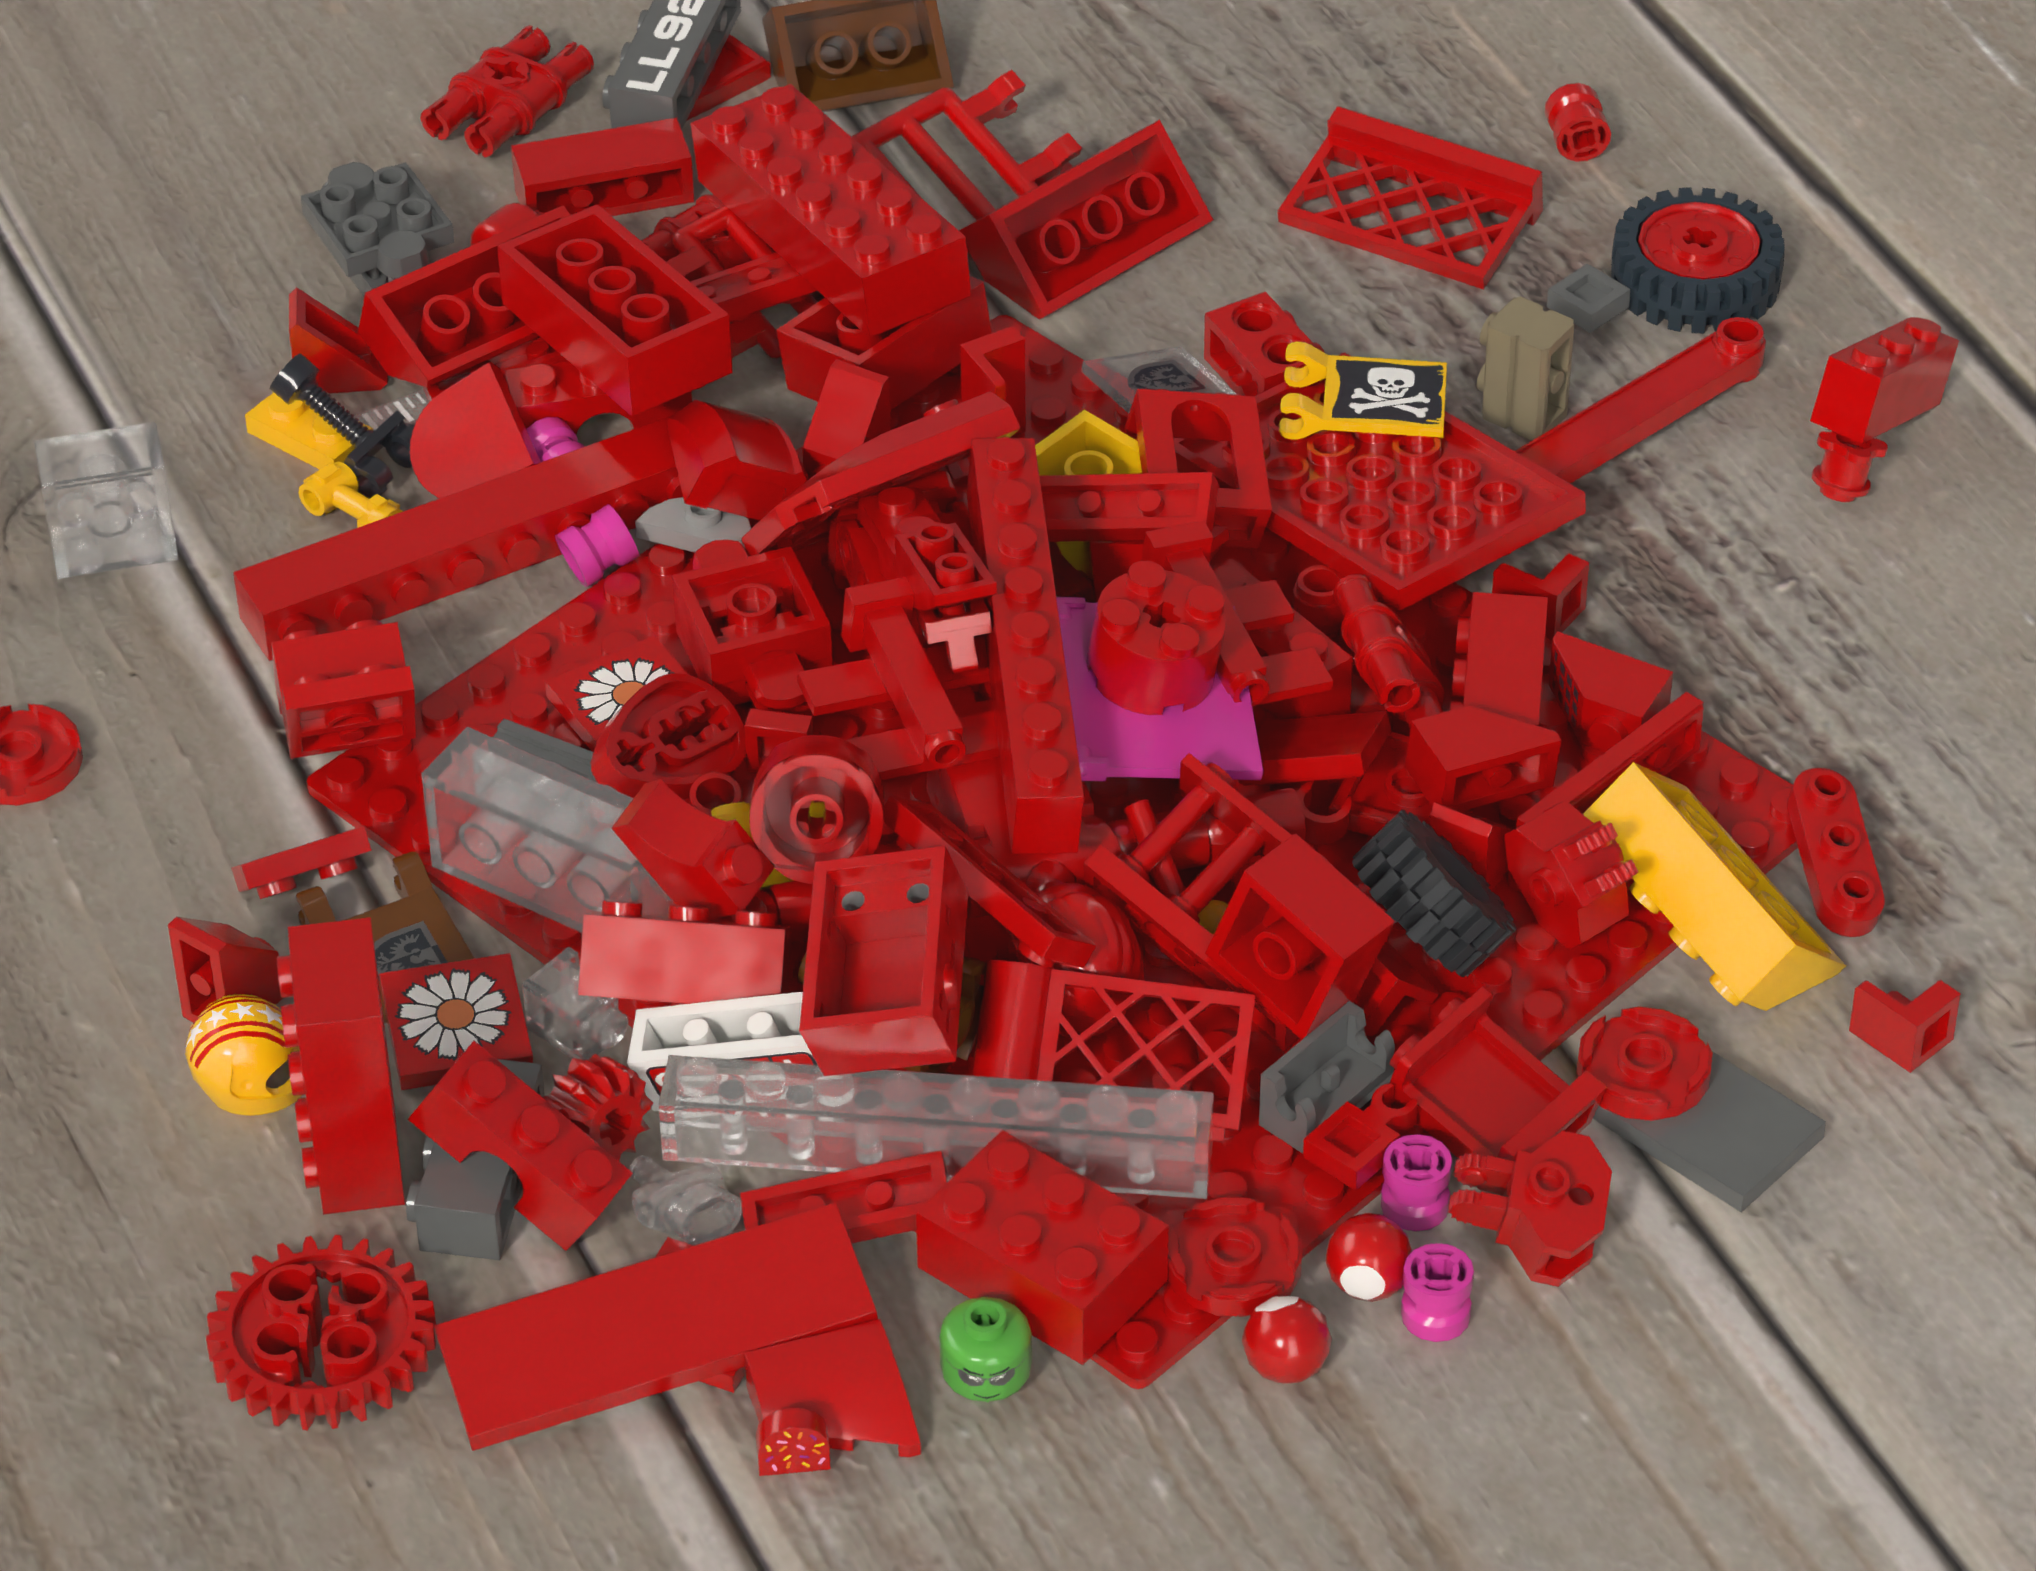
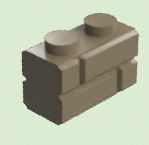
(1526, 367)

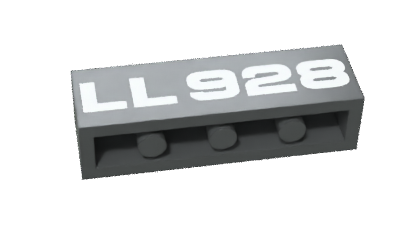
(668, 60)

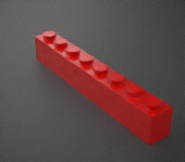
(454, 539)
(1025, 649)

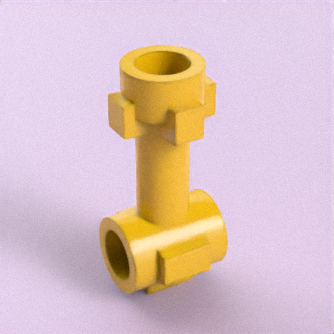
(337, 488)

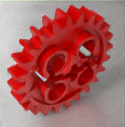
(365, 1343)

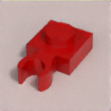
(1355, 1141)

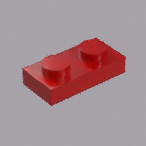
(277, 871)

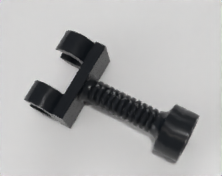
(299, 383)

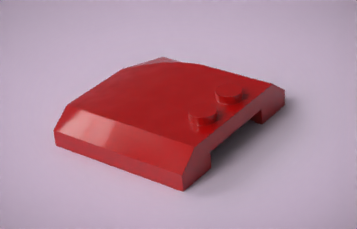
(882, 463)

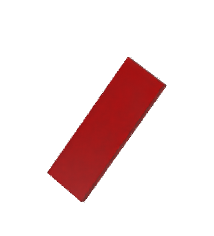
(651, 1325)

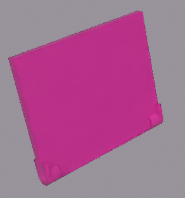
(1150, 746)

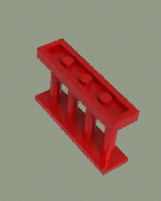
(1174, 921)

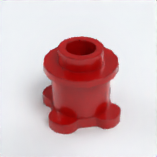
(1845, 466)

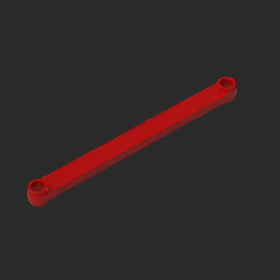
(1601, 430)

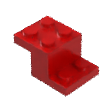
(344, 688)

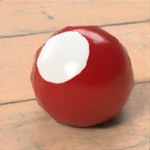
(1368, 1256)
(1286, 1339)

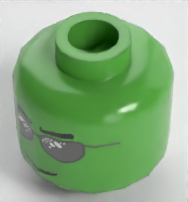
(985, 1349)

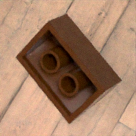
(857, 50)

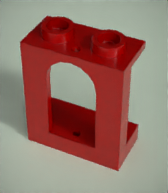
(1167, 414)

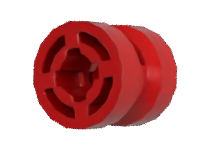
(1577, 122)

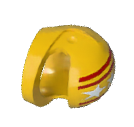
(235, 1052)

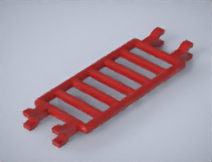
(966, 115)

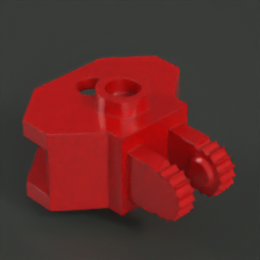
(1570, 873)
(1548, 1203)

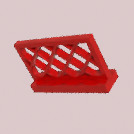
(1430, 169)

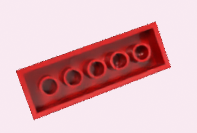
(831, 210)

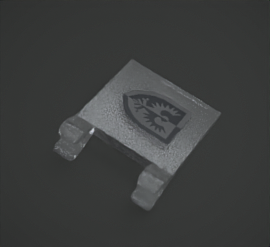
(1153, 369)

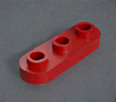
(1825, 812)

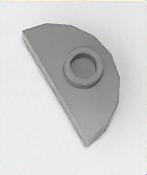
(689, 526)

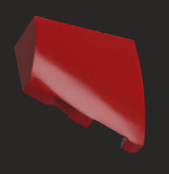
(845, 1379)

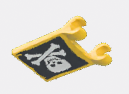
(1364, 395)

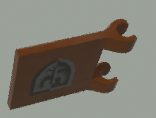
(405, 932)

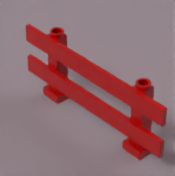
(916, 677)

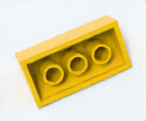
(1712, 892)

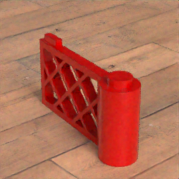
(1024, 1017)

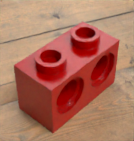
(1249, 343)

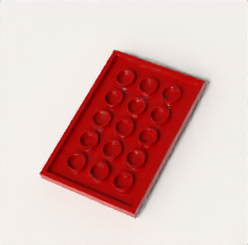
(1392, 504)

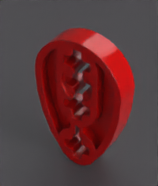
(651, 718)

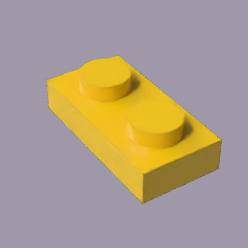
(297, 431)

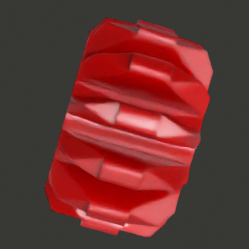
(603, 1102)

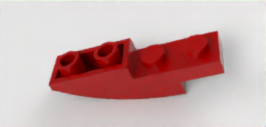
(923, 549)

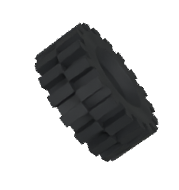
(1433, 893)

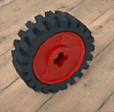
(1698, 258)

